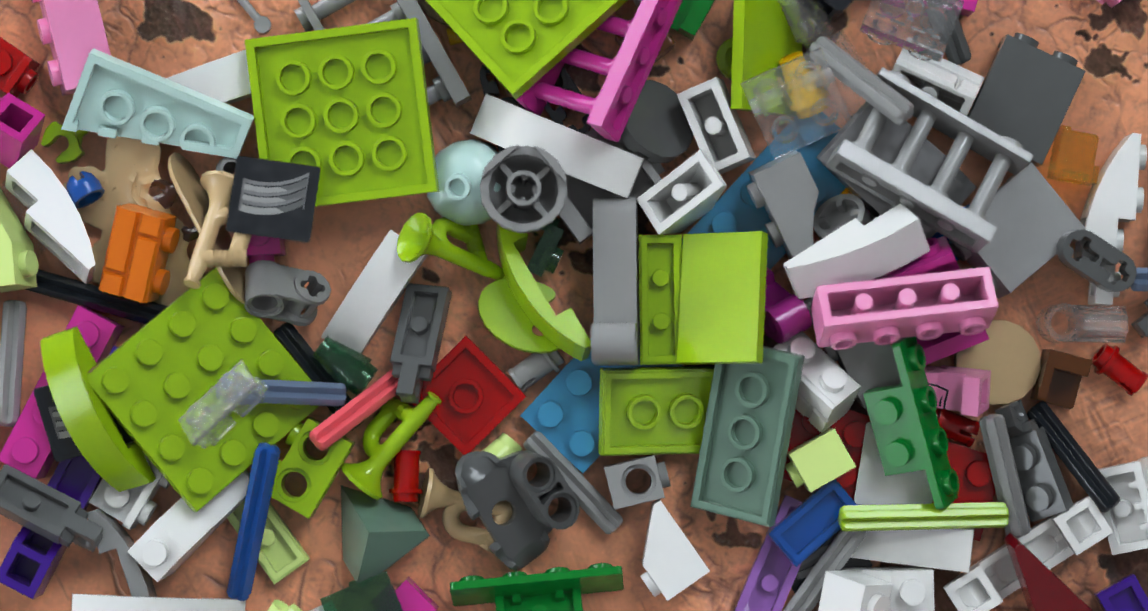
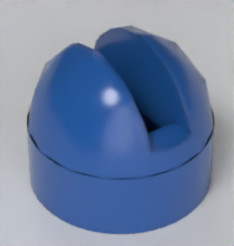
(85, 190)

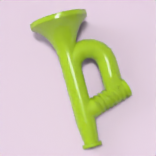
(423, 238)
(368, 473)

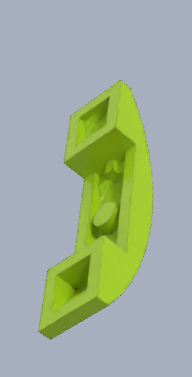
(561, 329)
(86, 416)

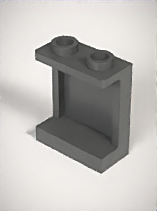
(1027, 94)

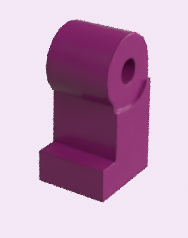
(784, 312)

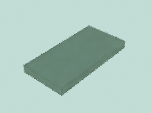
(748, 437)

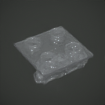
(796, 103)

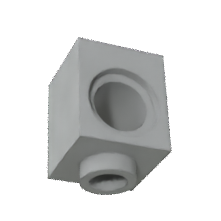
(616, 479)

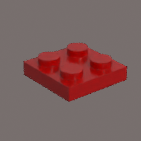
(472, 396)

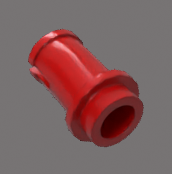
(1118, 369)
(957, 426)
(406, 476)

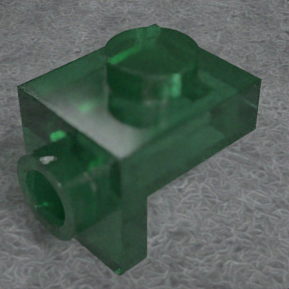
(547, 252)

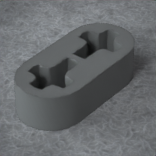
(1103, 253)

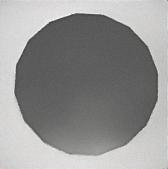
(657, 125)

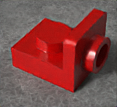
(16, 70)

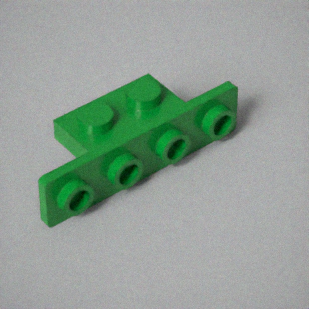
(908, 425)
(549, 591)

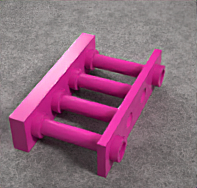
(624, 73)

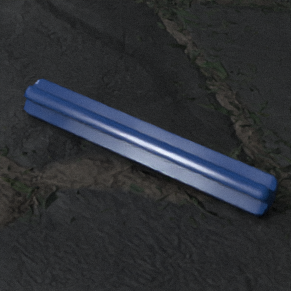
(253, 521)

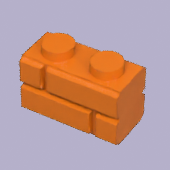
(139, 253)

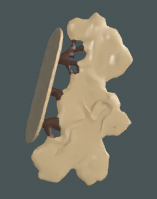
(127, 177)

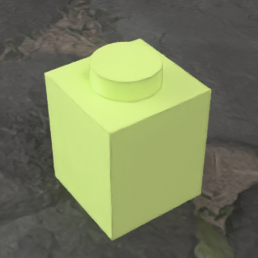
(818, 461)

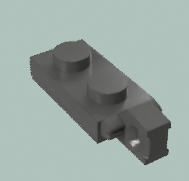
(419, 338)
(1036, 465)
(46, 510)

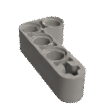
(615, 282)

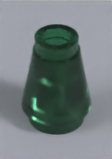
(345, 365)

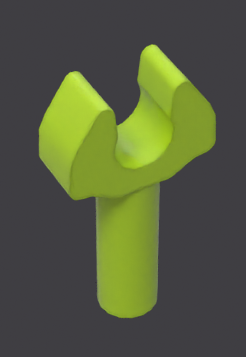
(74, 150)

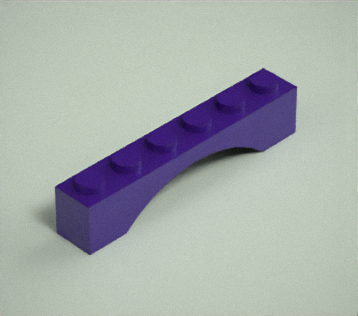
(35, 558)

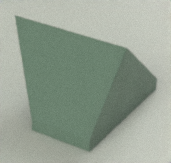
(376, 533)

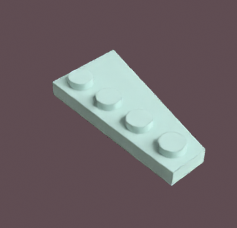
(143, 106)

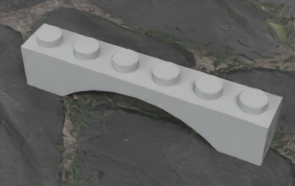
(790, 201)

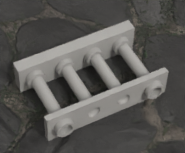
(446, 85)
(931, 203)

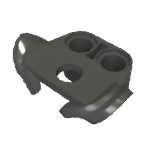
(489, 479)

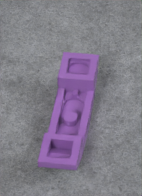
(771, 572)

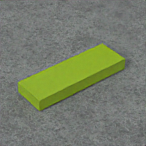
(659, 297)

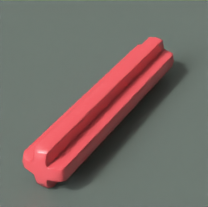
(354, 412)

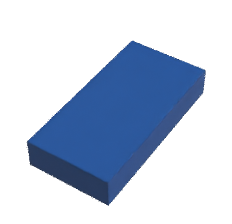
(811, 522)

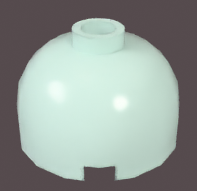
(459, 180)

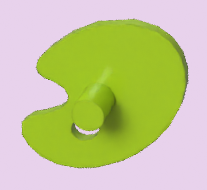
(507, 320)

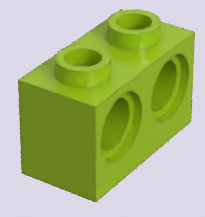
(317, 472)

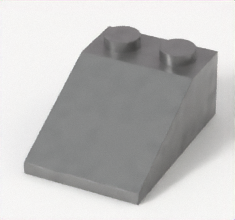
(887, 149)

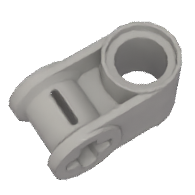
(280, 293)

